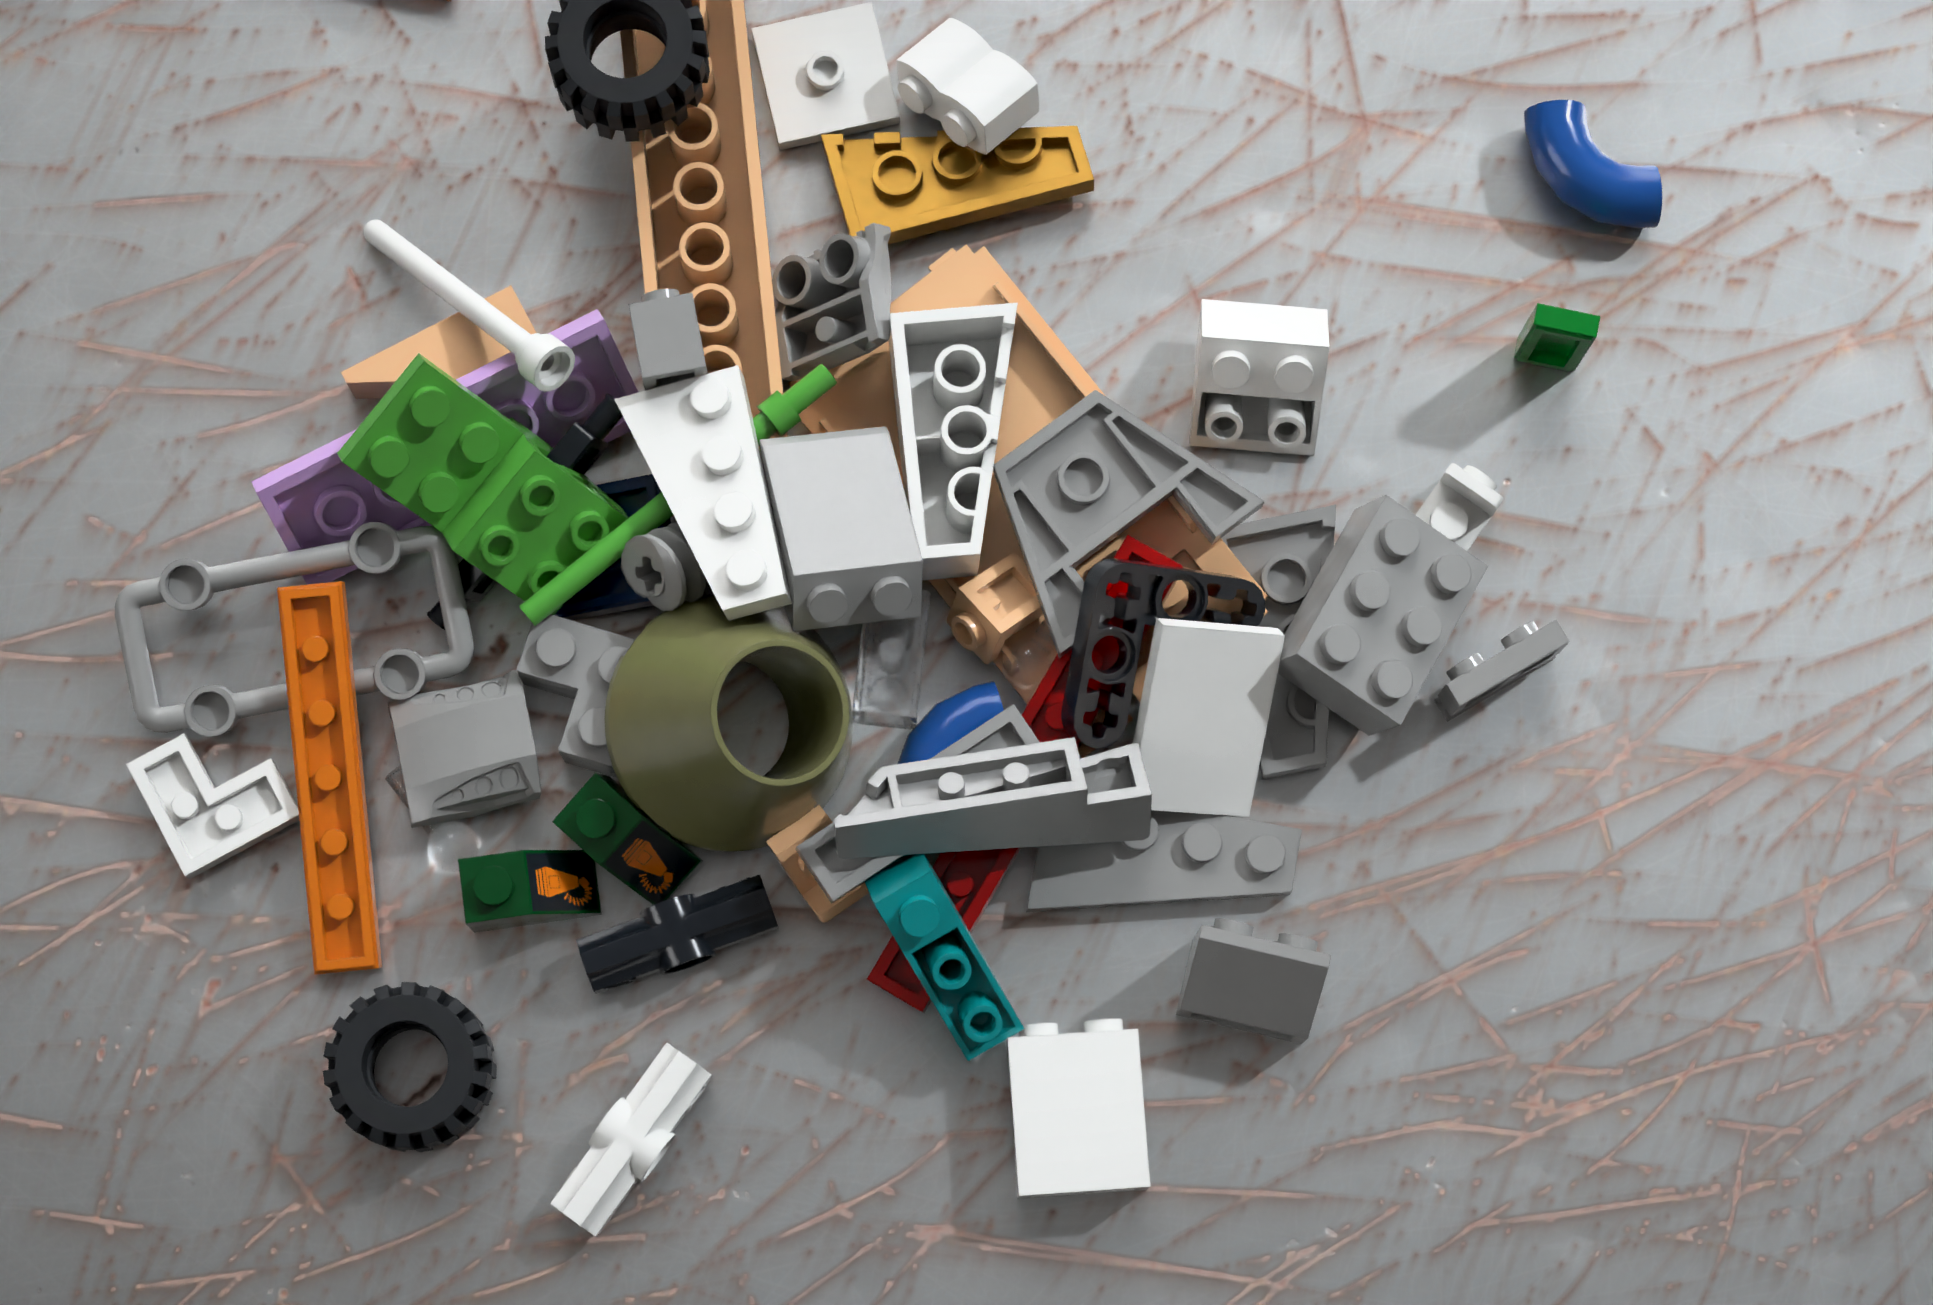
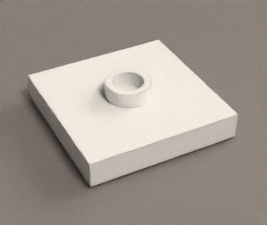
(825, 75)

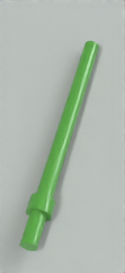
(776, 414)

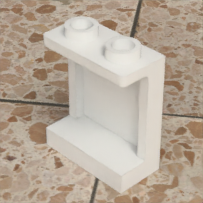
(1078, 1110)

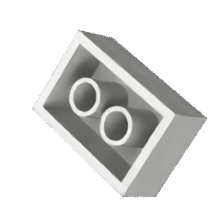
(1378, 615)

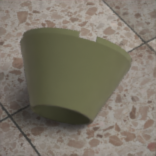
(668, 734)

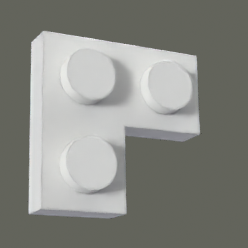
(209, 822)

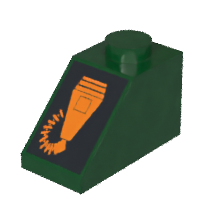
(626, 840)
(528, 888)

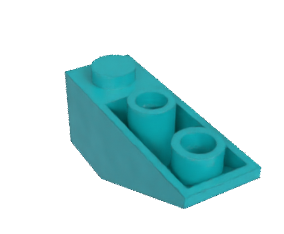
(943, 954)

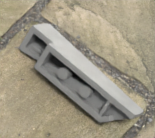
(1000, 802)

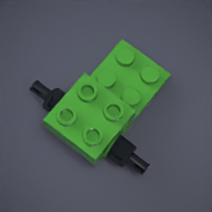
(487, 480)

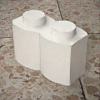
(967, 86)

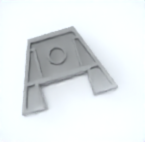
(1090, 482)

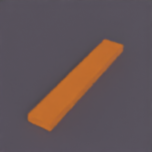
(329, 777)

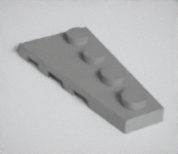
(1285, 560)
(1180, 861)

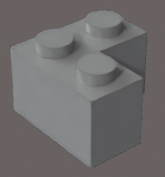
(579, 665)

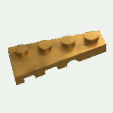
(938, 185)

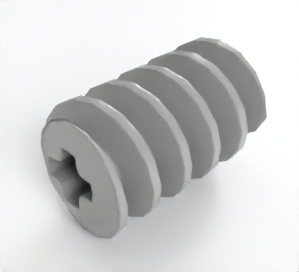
(664, 568)

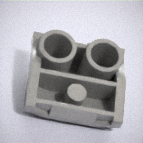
(833, 302)
(466, 750)

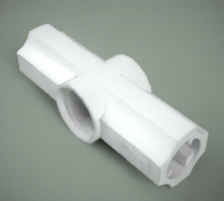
(631, 1139)

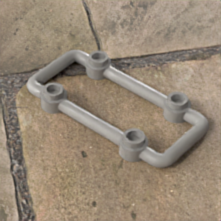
(191, 584)

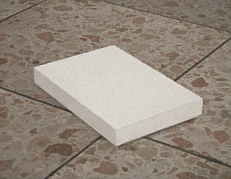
(1206, 714)

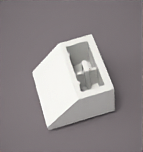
(1259, 377)

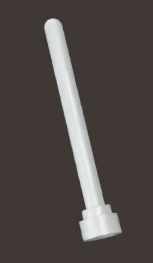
(539, 357)

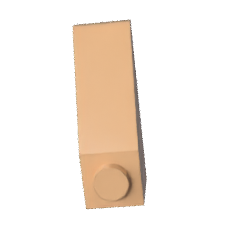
(451, 344)

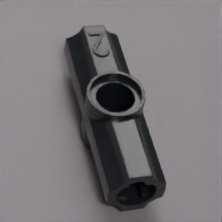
(677, 934)

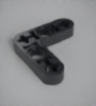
(1137, 608)

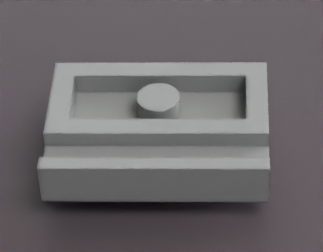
(1478, 679)

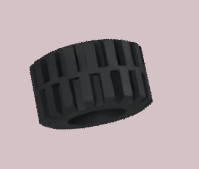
(635, 101)
(370, 1028)

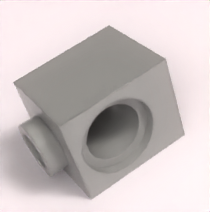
(667, 337)

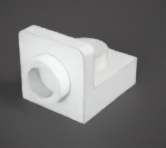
(1461, 504)

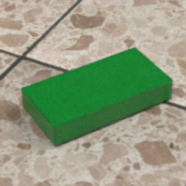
(1556, 337)

